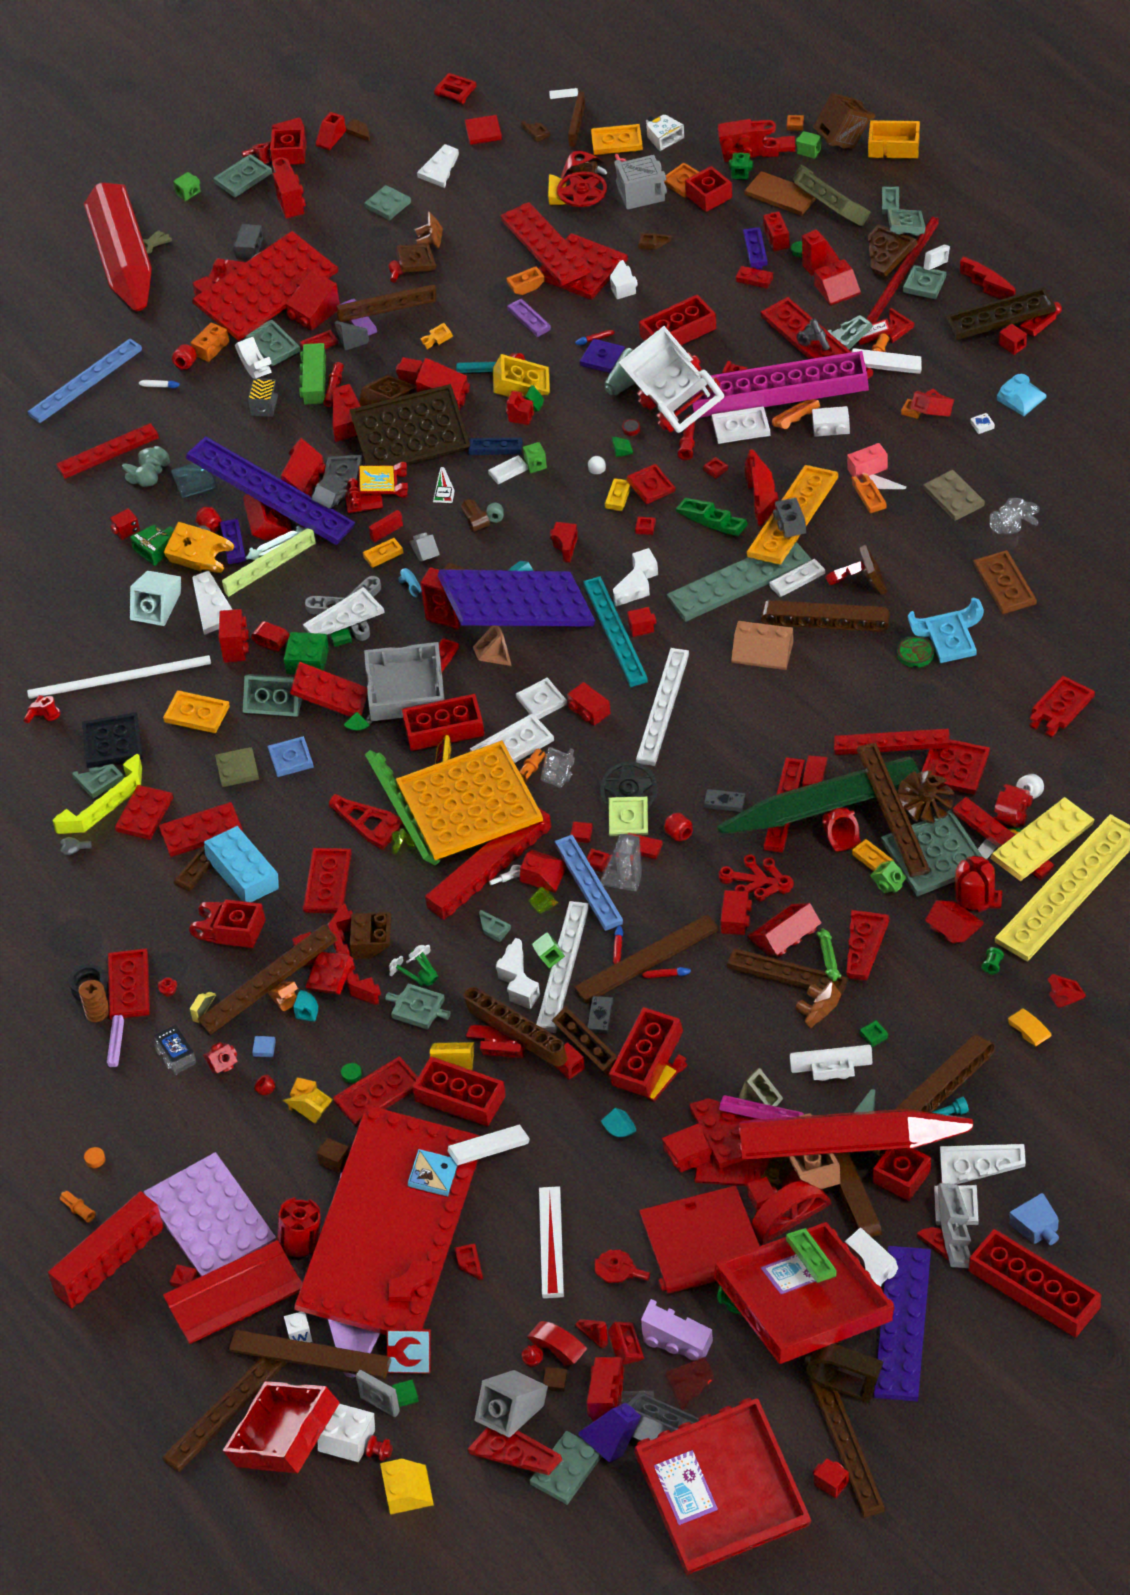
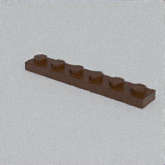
(386, 303)
(782, 971)

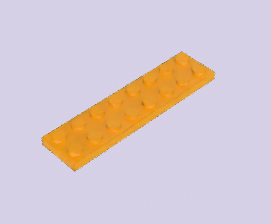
(810, 490)

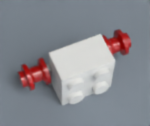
(351, 1433)

